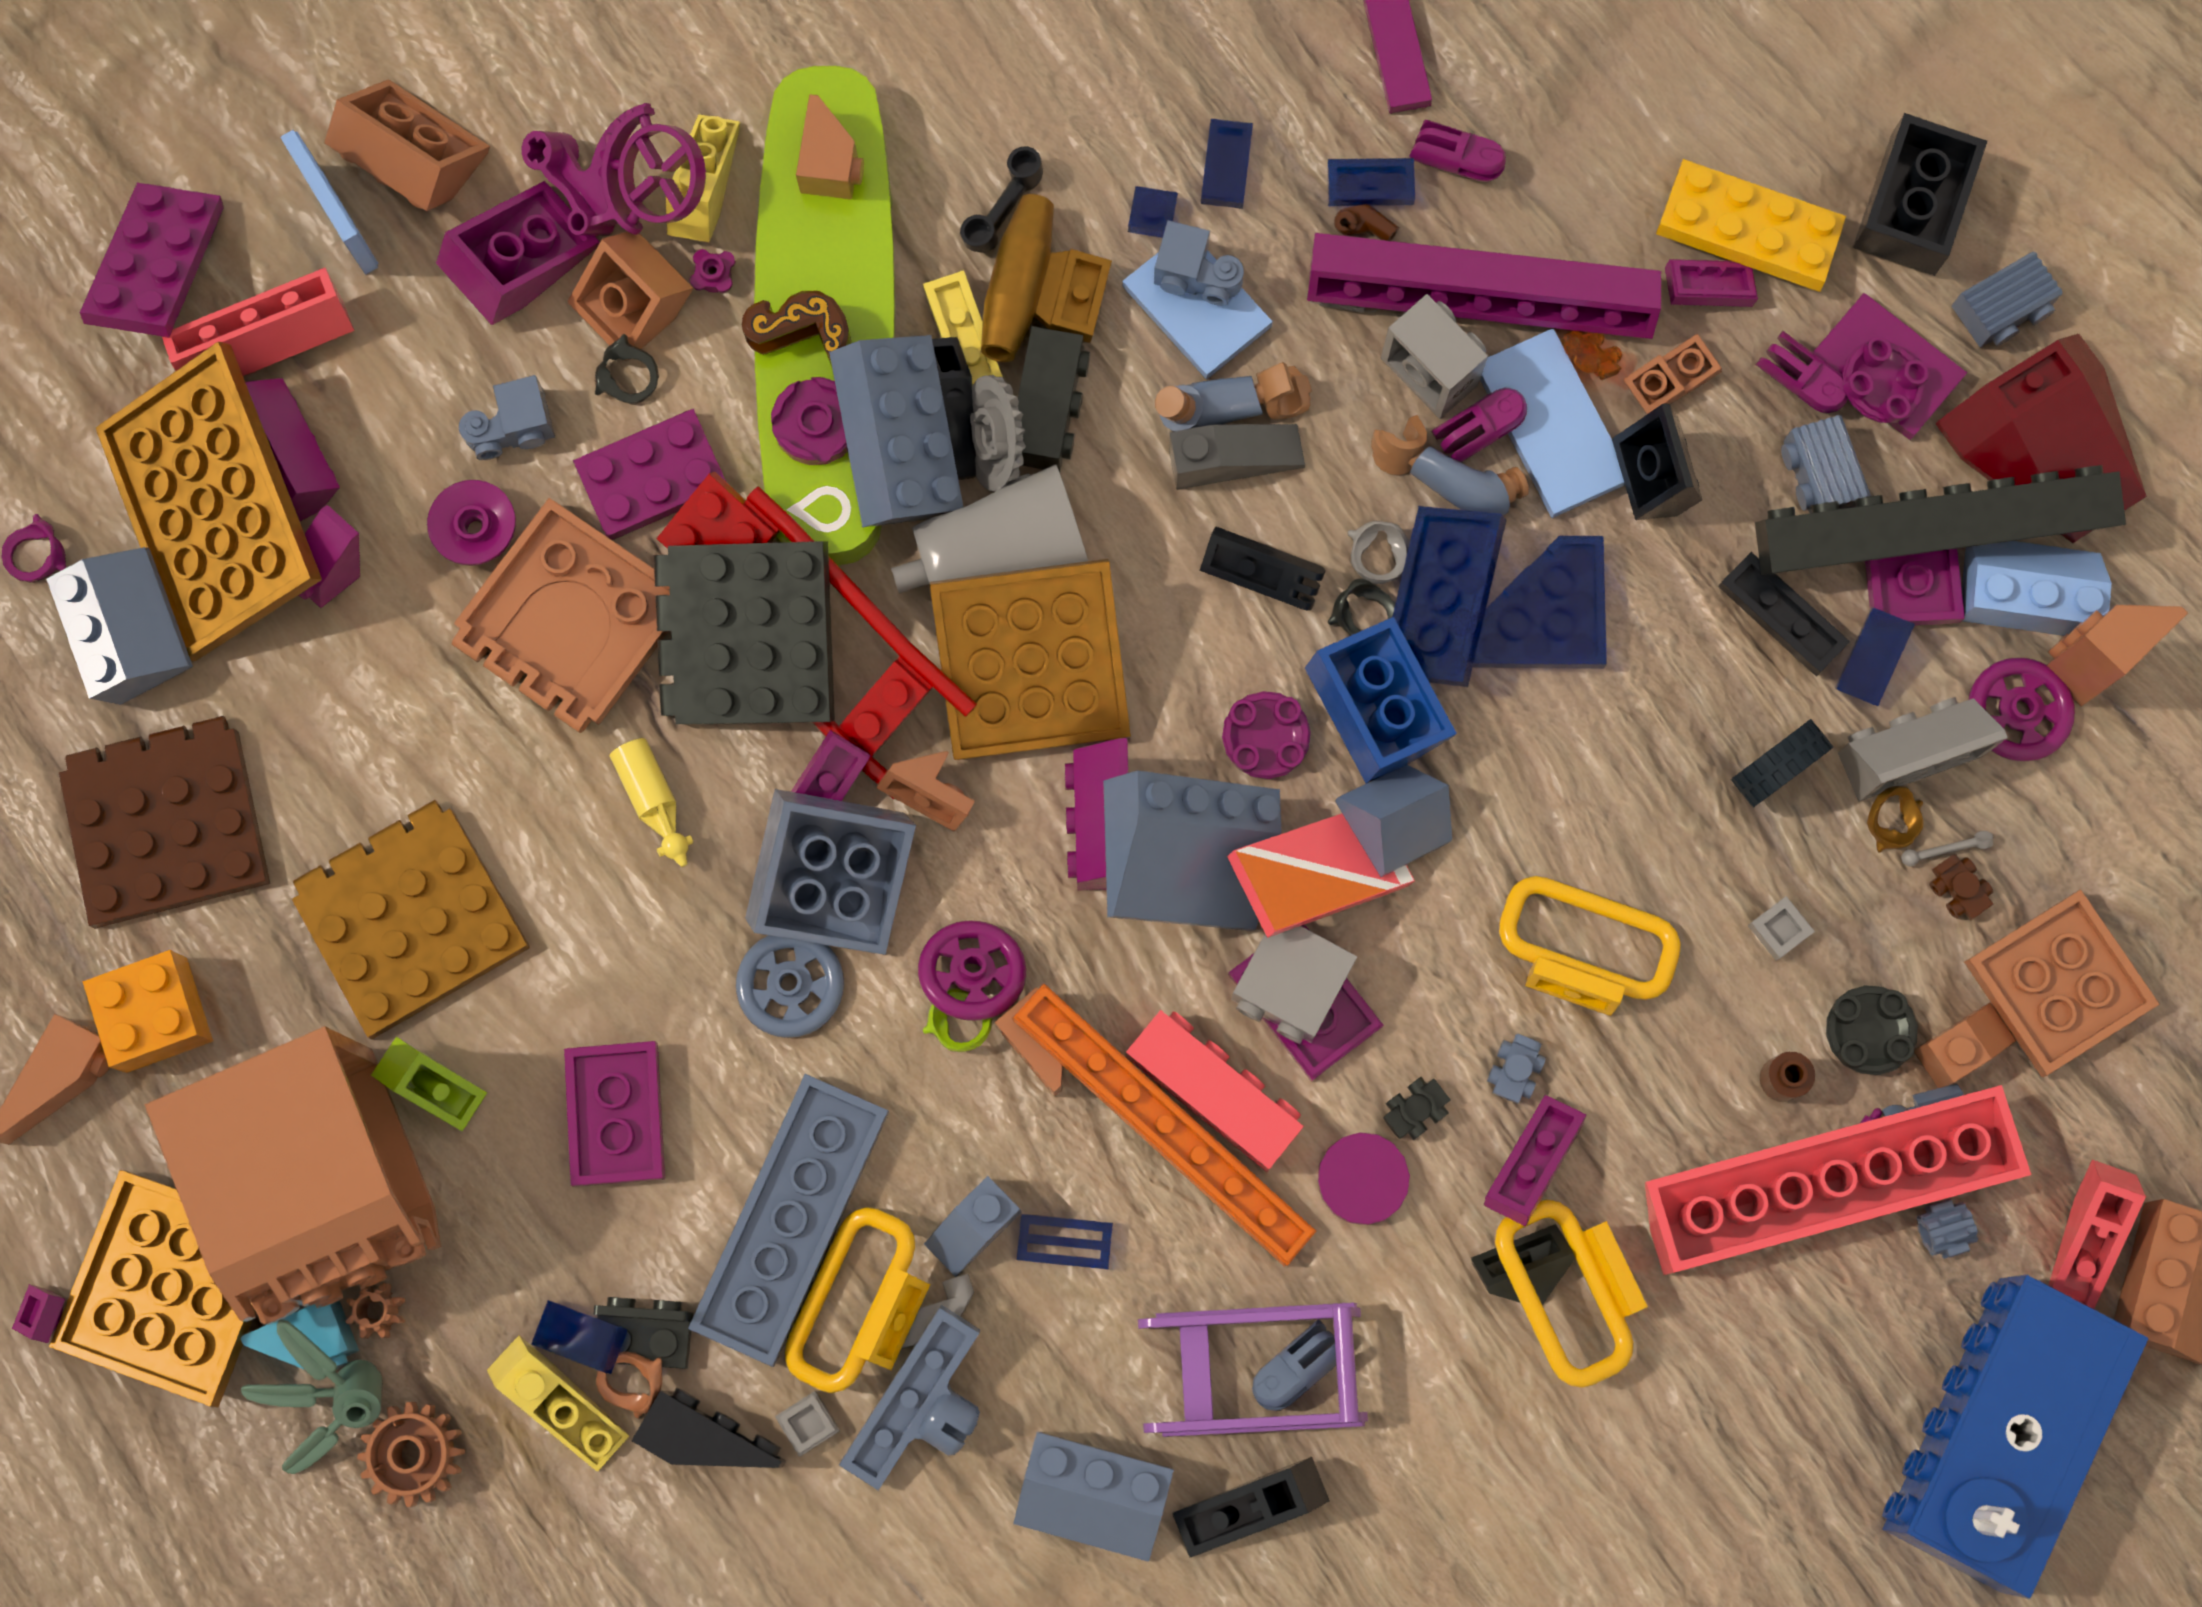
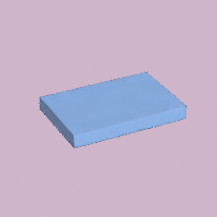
(330, 201)
(1200, 330)

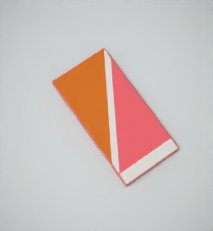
(1310, 875)

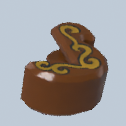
(798, 319)

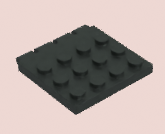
(746, 633)

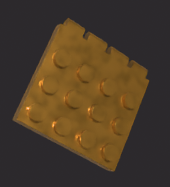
(407, 918)

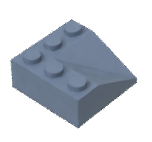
(830, 872)

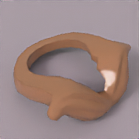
(632, 1401)

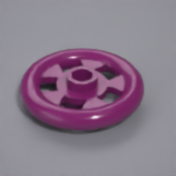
(2033, 675)
(977, 1004)

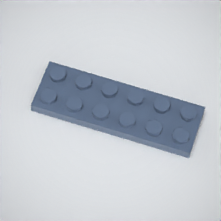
(788, 1220)

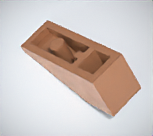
(57, 1071)

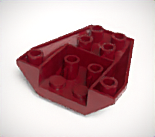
(2044, 419)

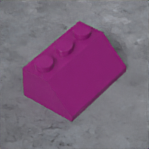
(294, 447)
(1087, 819)

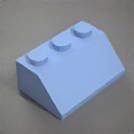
(2033, 586)

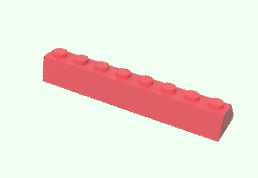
(1834, 1179)

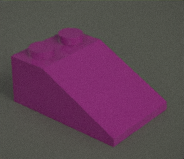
(513, 252)

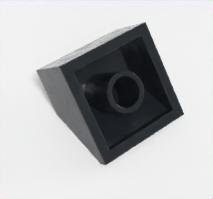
(1657, 466)

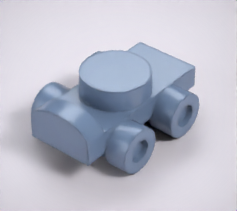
(1520, 1060)

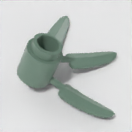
(355, 1395)

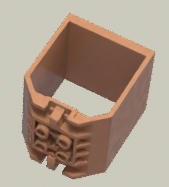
(296, 1176)

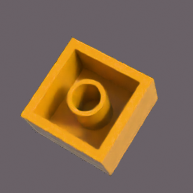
(147, 1011)

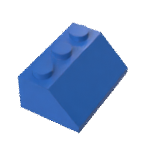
(1379, 699)

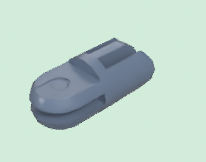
(1295, 1368)

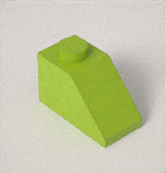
(428, 1084)

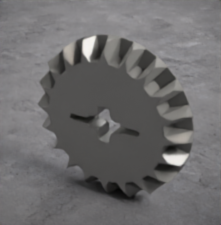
(996, 432)

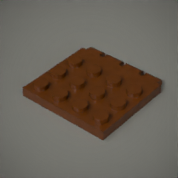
(162, 822)

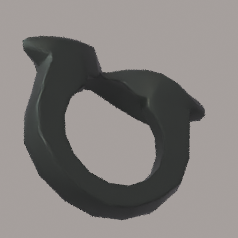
(623, 350)
(1361, 588)

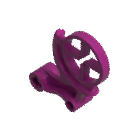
(607, 188)

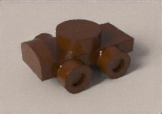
(1967, 891)

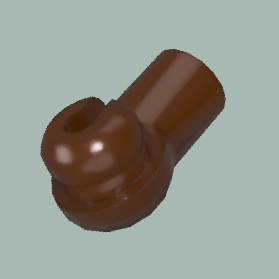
(1365, 219)

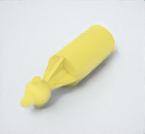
(650, 796)

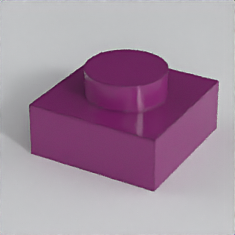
(39, 1314)

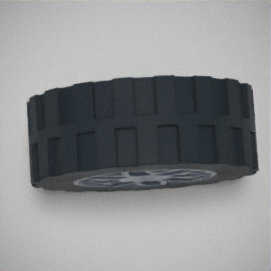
(1782, 763)

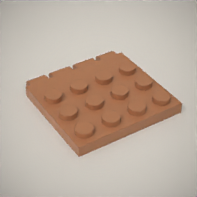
(566, 615)

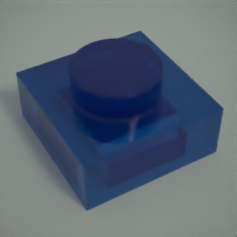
(1151, 211)

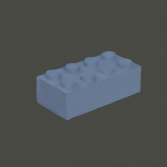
(896, 430)

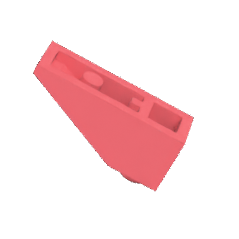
(2096, 1231)

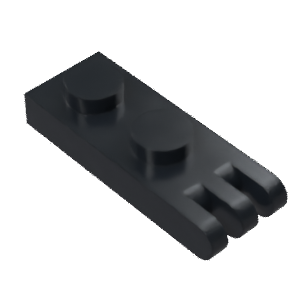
(1262, 569)

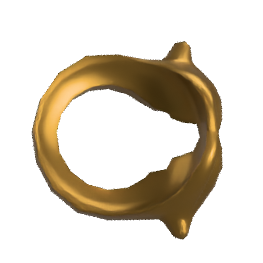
(1911, 815)

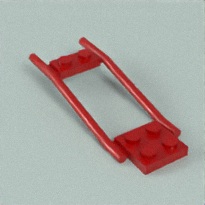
(723, 516)

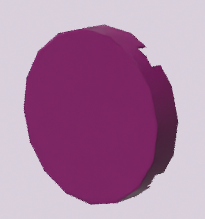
(809, 422)
(1363, 1178)

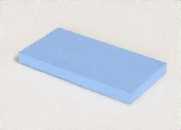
(1562, 432)

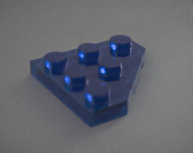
(1550, 611)

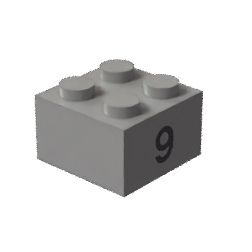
(1434, 355)

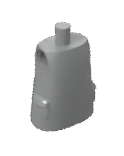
(1006, 531)

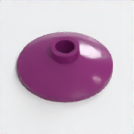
(459, 507)

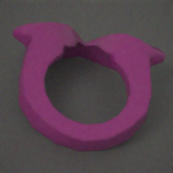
(36, 530)

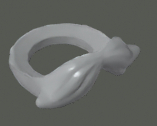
(1361, 541)

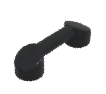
(1026, 172)

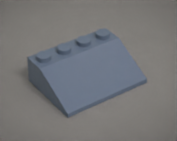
(1172, 847)

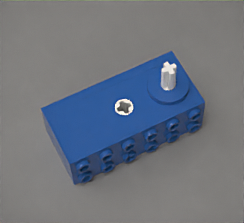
(2014, 1434)

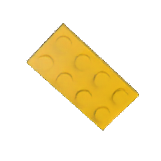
(1751, 225)

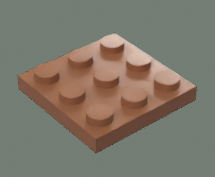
(2061, 983)

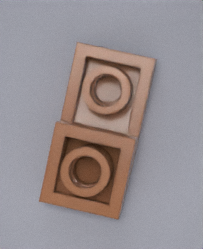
(1673, 375)

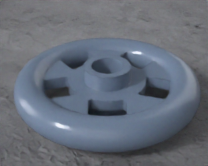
(795, 1021)

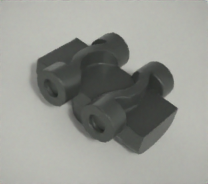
(1408, 1114)

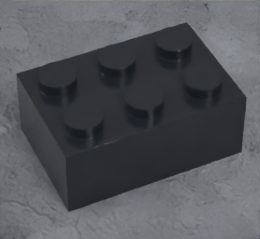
(1920, 194)

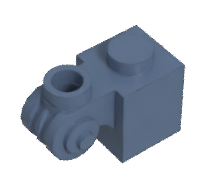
(1184, 266)
(520, 420)

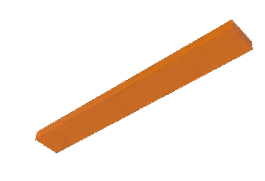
(1164, 1125)

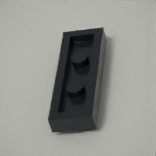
(1784, 614)

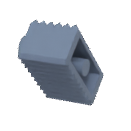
(2007, 300)
(1824, 464)

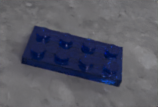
(1448, 589)

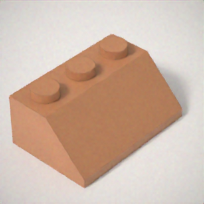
(404, 143)
(2109, 646)
(2165, 1280)

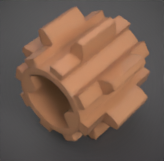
(389, 1316)

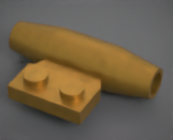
(1032, 282)

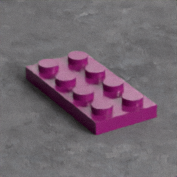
(152, 260)

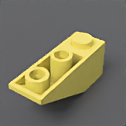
(717, 143)
(556, 1403)

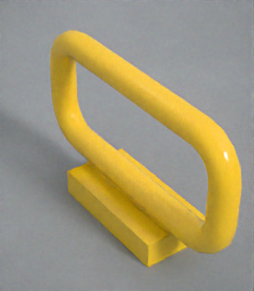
(1576, 979)
(1606, 1277)
(887, 1318)

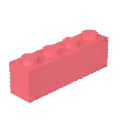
(267, 325)
(1214, 1090)

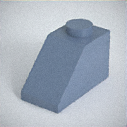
(972, 1226)

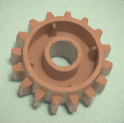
(385, 1449)

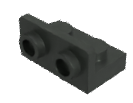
(651, 1332)

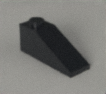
(1251, 1507)

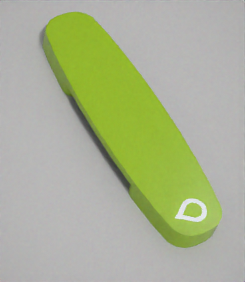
(831, 249)

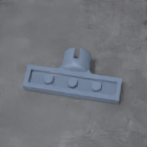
(918, 1403)

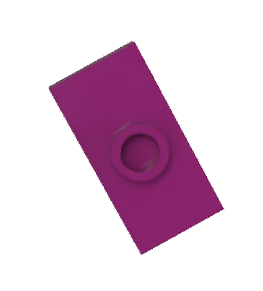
(1710, 283)

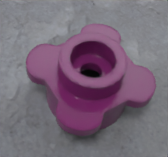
(716, 282)

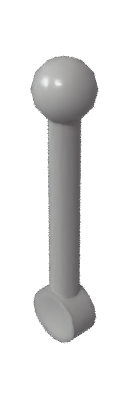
(1981, 840)

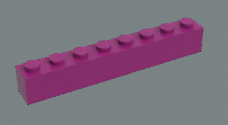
(1486, 285)

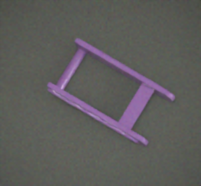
(1197, 1372)

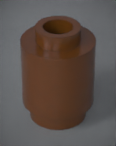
(1778, 1086)

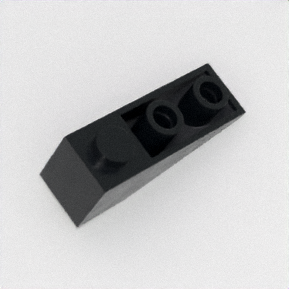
(958, 402)
(690, 1437)

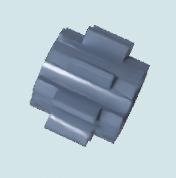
(1947, 1228)

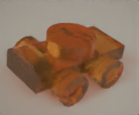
(1589, 354)

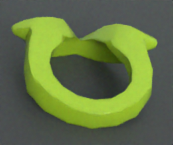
(939, 1026)

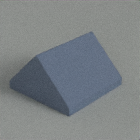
(1399, 817)

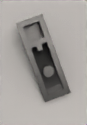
(1233, 452)

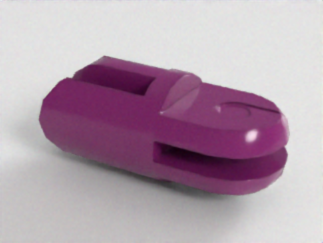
(1458, 152)
(1816, 384)
(1482, 423)

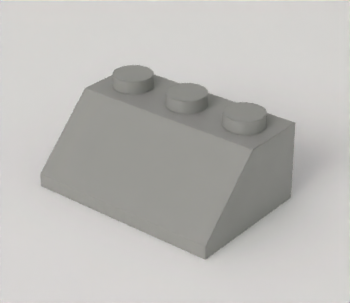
(1919, 746)

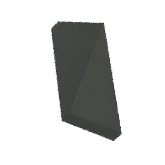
(1544, 1257)

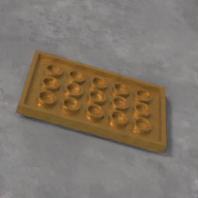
(208, 500)

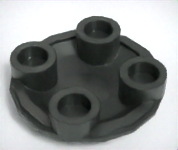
(1872, 1029)

